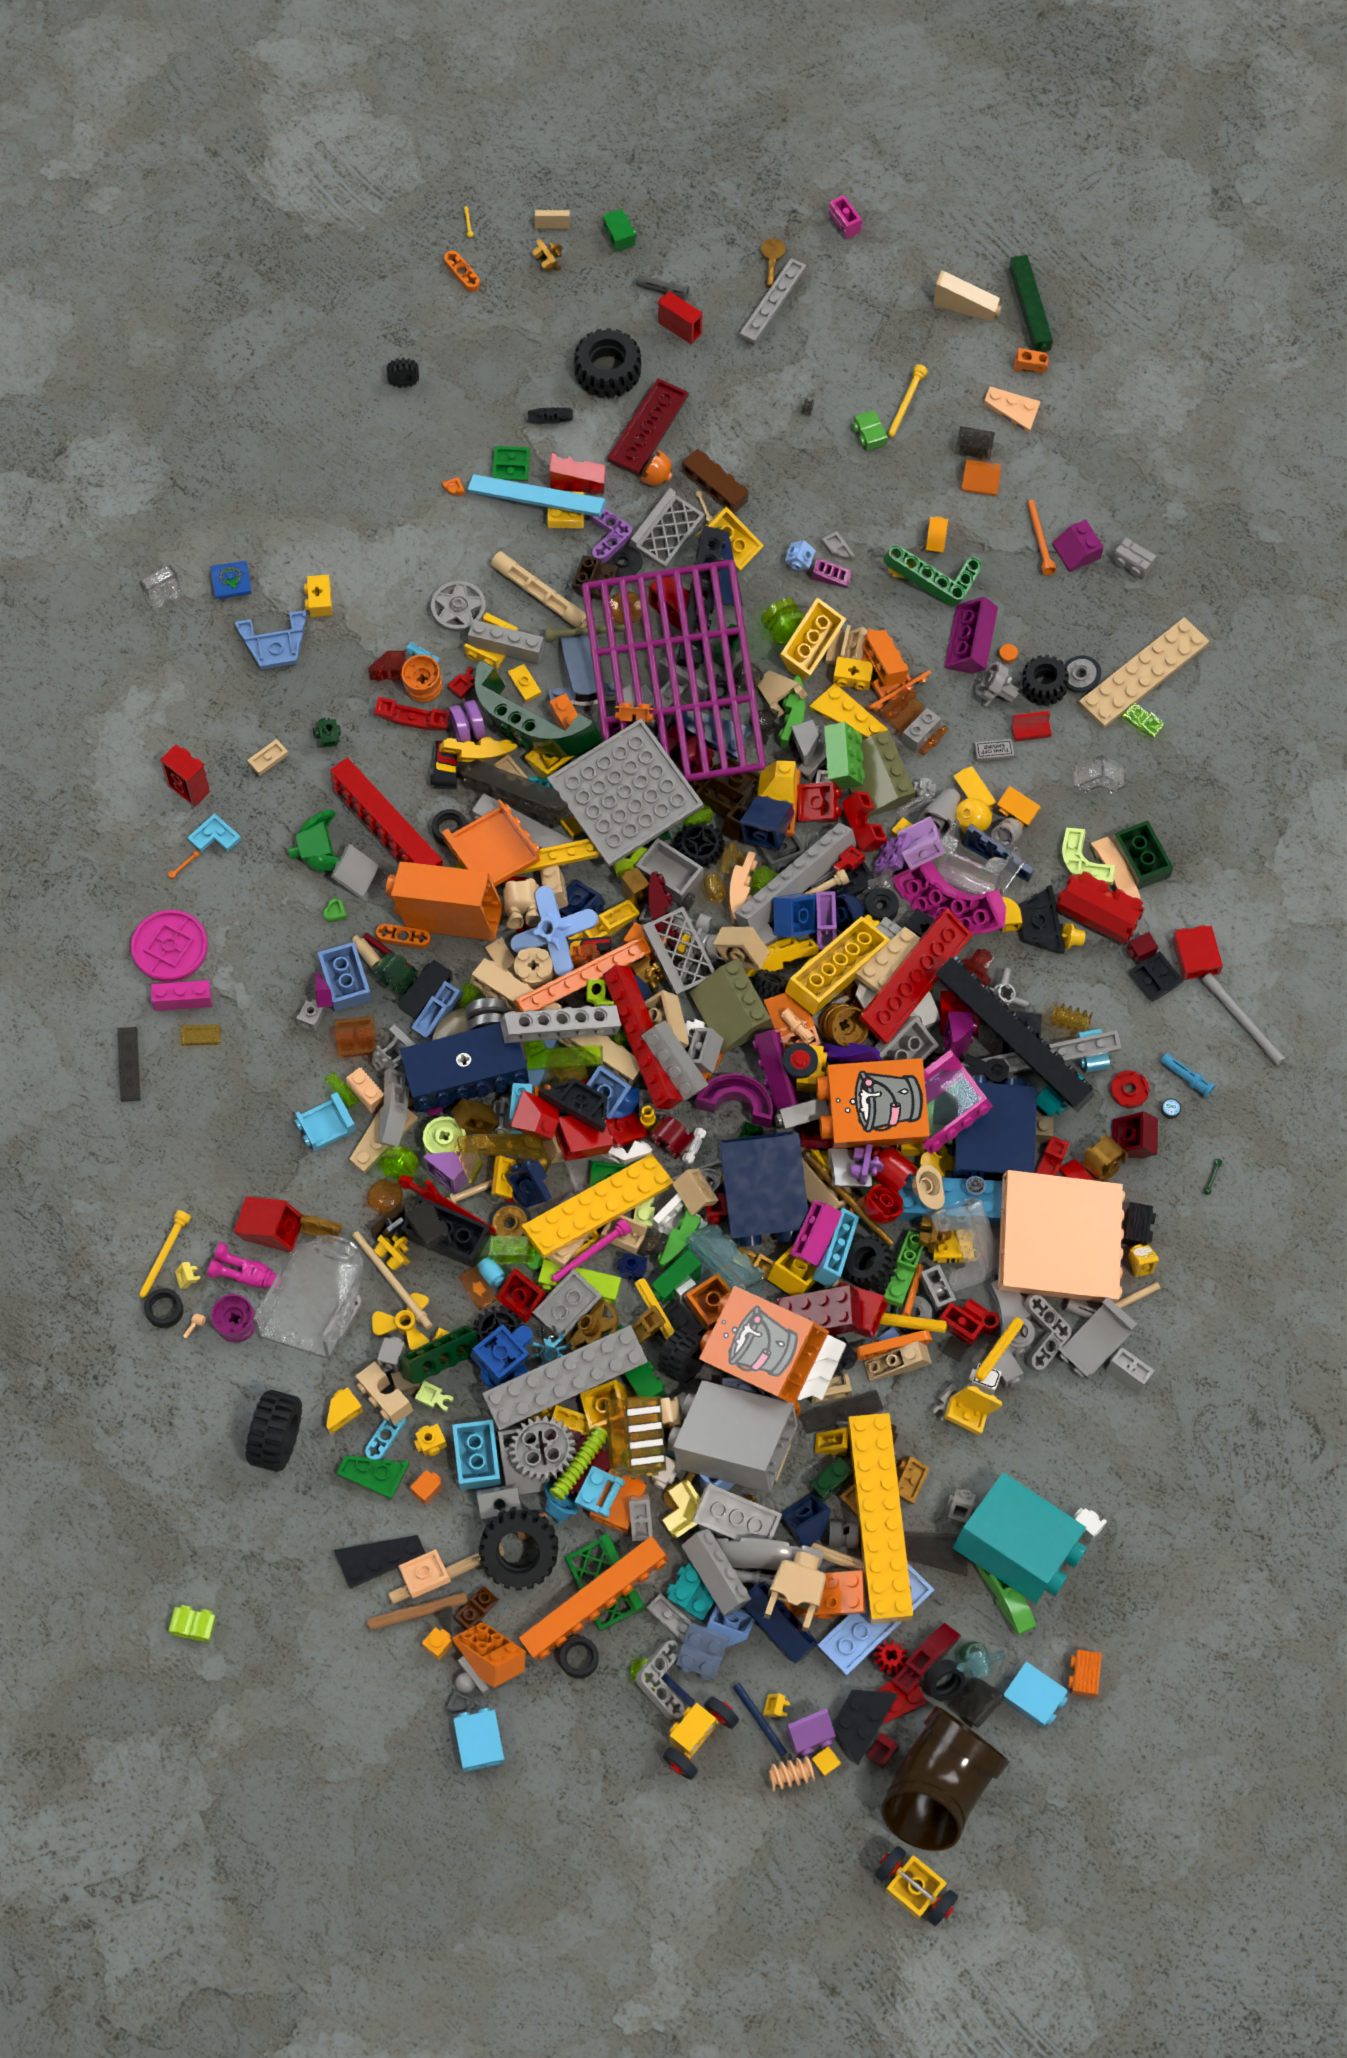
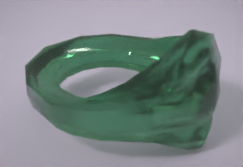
(964, 1650)

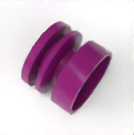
(226, 1310)

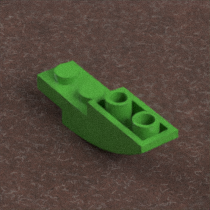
(794, 714)
(676, 1242)
(906, 1267)
(1010, 1603)

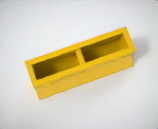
(974, 786)

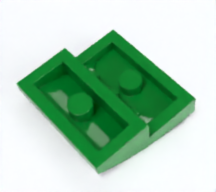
(511, 463)

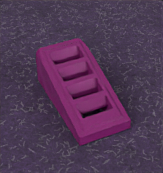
(828, 566)
(322, 992)

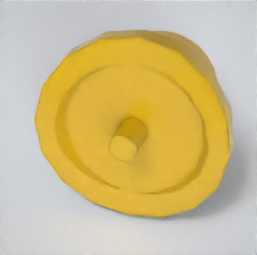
(1072, 936)

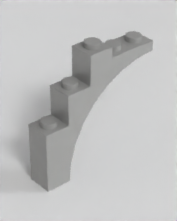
(1009, 1306)

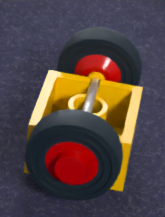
(805, 1064)
(693, 1731)
(916, 1886)

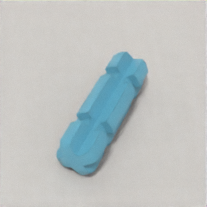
(413, 649)

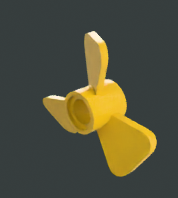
(386, 1323)

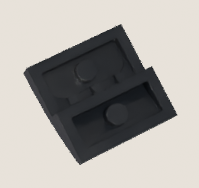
(1156, 976)
(679, 1318)

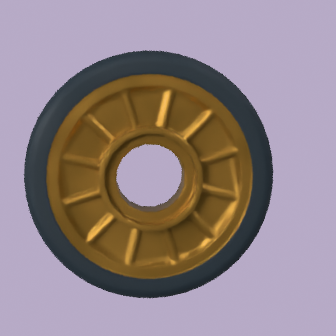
(506, 1211)

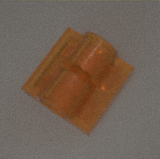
(355, 1036)

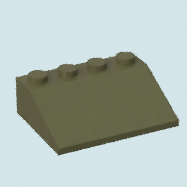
(884, 774)
(731, 1006)

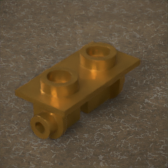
(317, 1226)

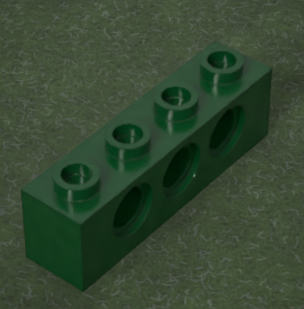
(438, 1354)

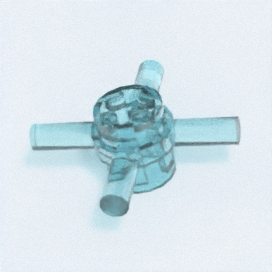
(979, 1662)

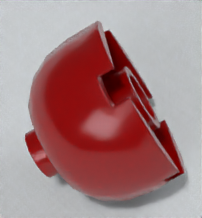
(883, 1204)

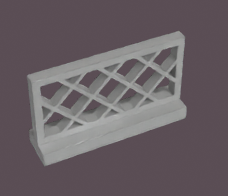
(652, 523)
(663, 957)

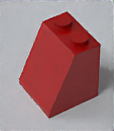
(269, 1223)

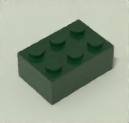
(1143, 854)

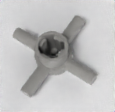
(1007, 991)

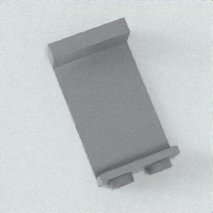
(1098, 1338)

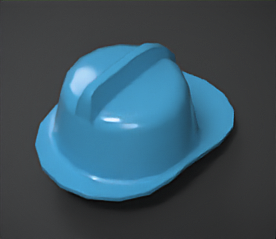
(559, 1509)

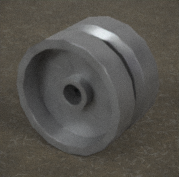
(485, 1012)

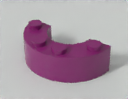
(738, 1088)

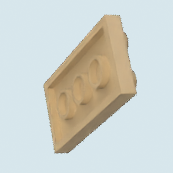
(886, 961)

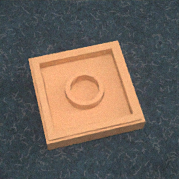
(424, 1573)

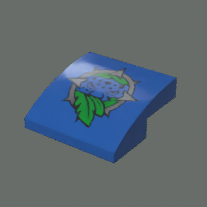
(231, 579)

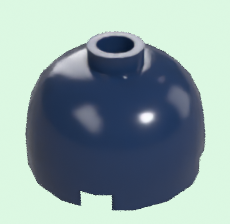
(847, 910)

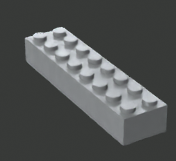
(565, 1377)

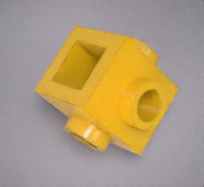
(430, 1440)

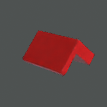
(1031, 726)

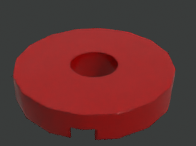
(1126, 1099)

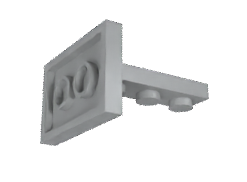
(683, 684)

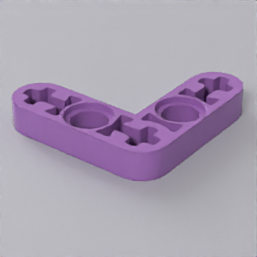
(614, 535)

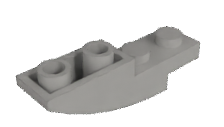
(395, 1108)

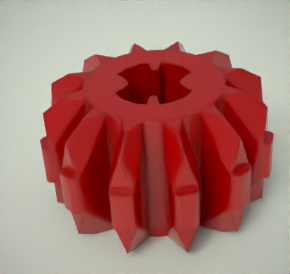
(887, 1650)

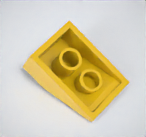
(742, 541)
(792, 1274)

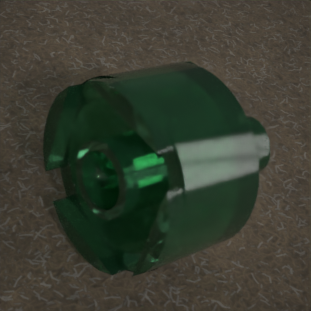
(395, 973)

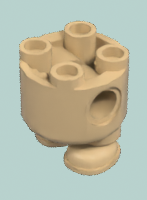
(521, 903)

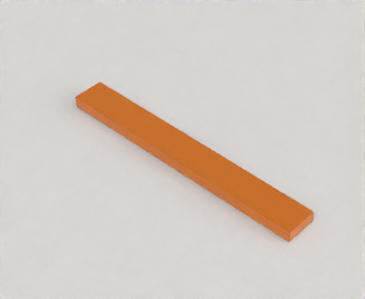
(578, 978)

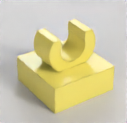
(185, 1275)

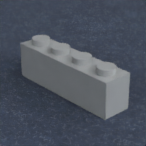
(506, 641)
(674, 1060)
(716, 1572)

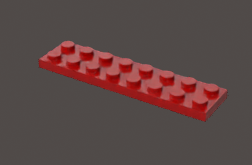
(914, 976)

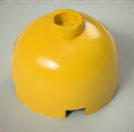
(973, 812)

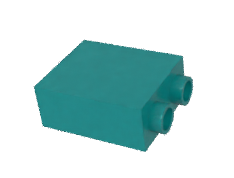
(1021, 1539)

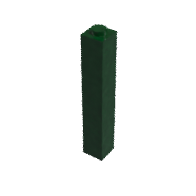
(1030, 303)

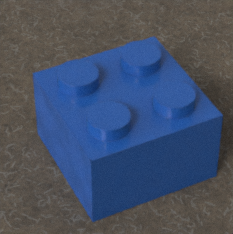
(794, 915)

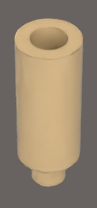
(366, 952)

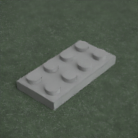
(735, 1515)

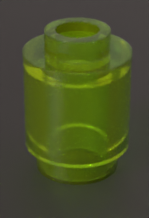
(701, 815)

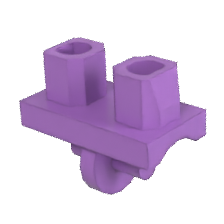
(864, 1155)

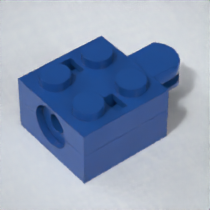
(504, 1353)

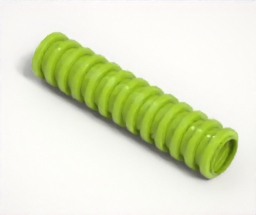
(579, 1464)

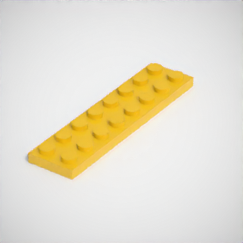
(597, 1206)

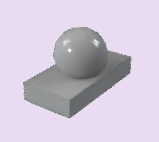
(469, 1680)

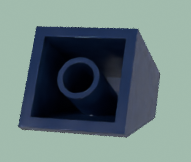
(767, 822)

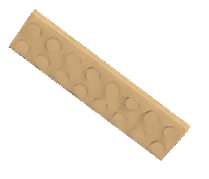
(1143, 672)

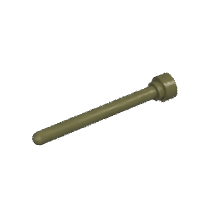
(553, 634)

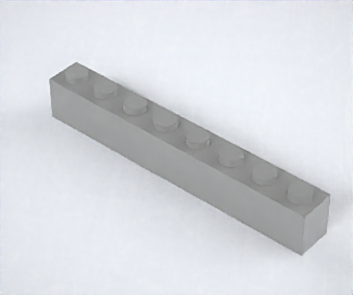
(796, 876)

